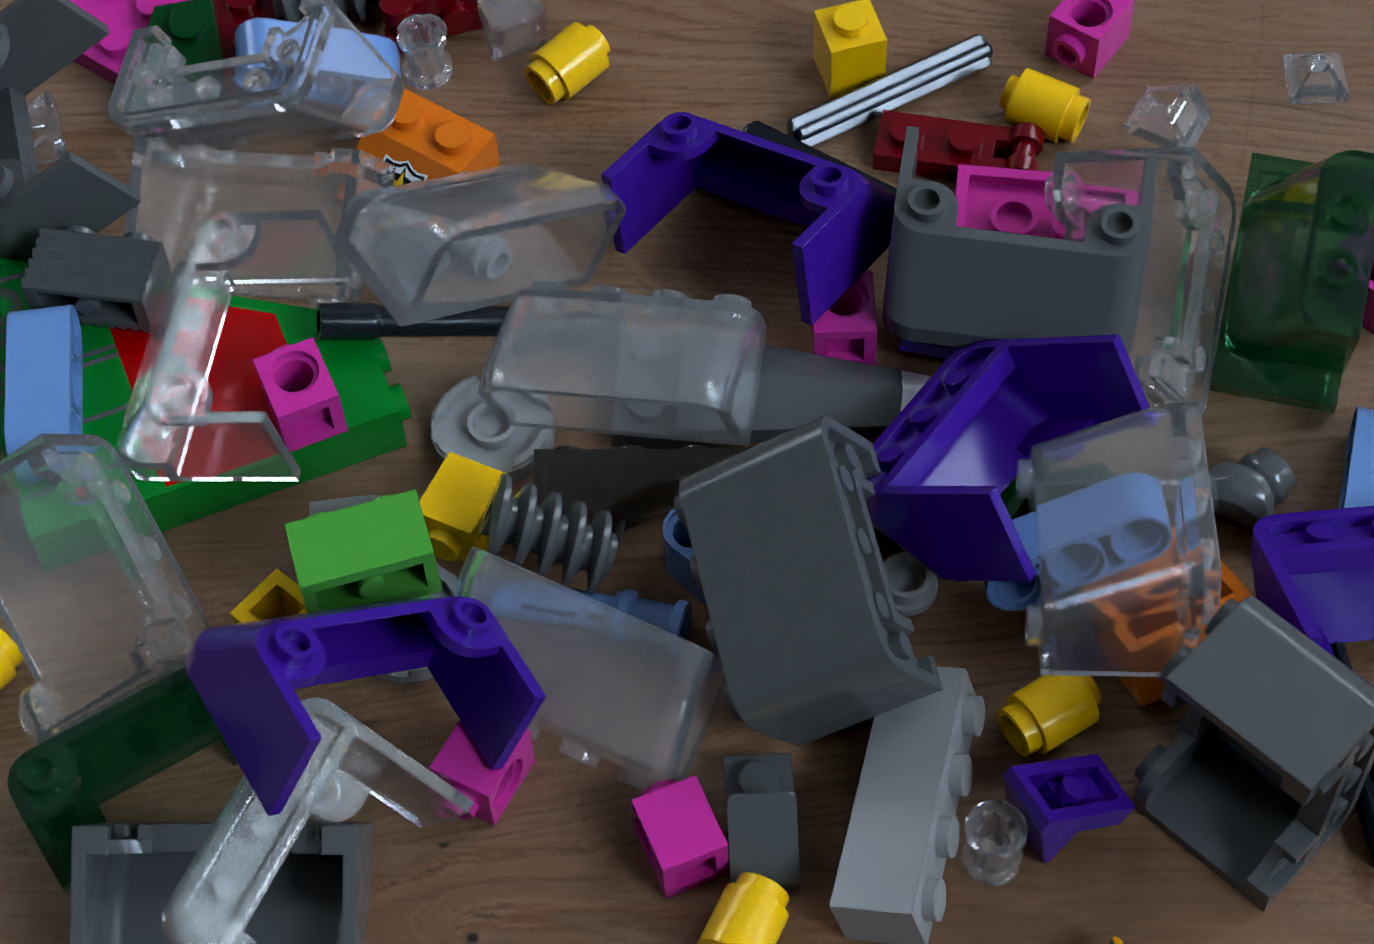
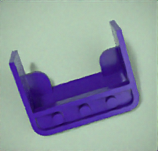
(843, 211)
(962, 441)
(1318, 572)
(252, 668)

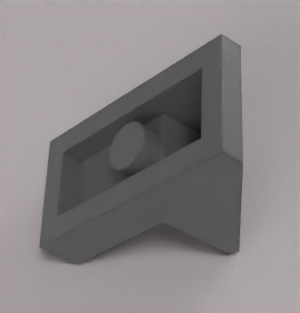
(762, 818)

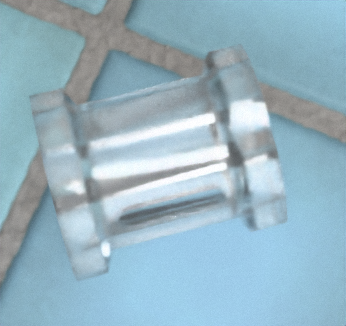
(423, 43)
(997, 825)

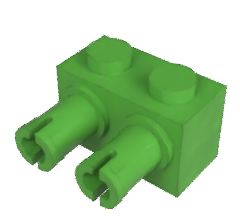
(364, 554)

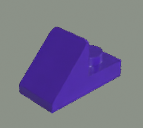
(1065, 799)

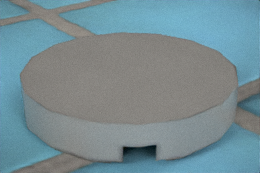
(472, 430)

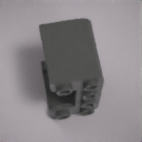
(800, 585)
(1263, 754)

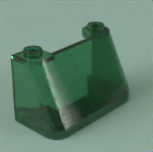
(102, 757)

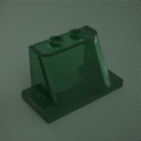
(1297, 280)

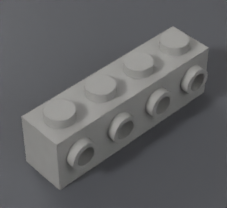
(906, 815)

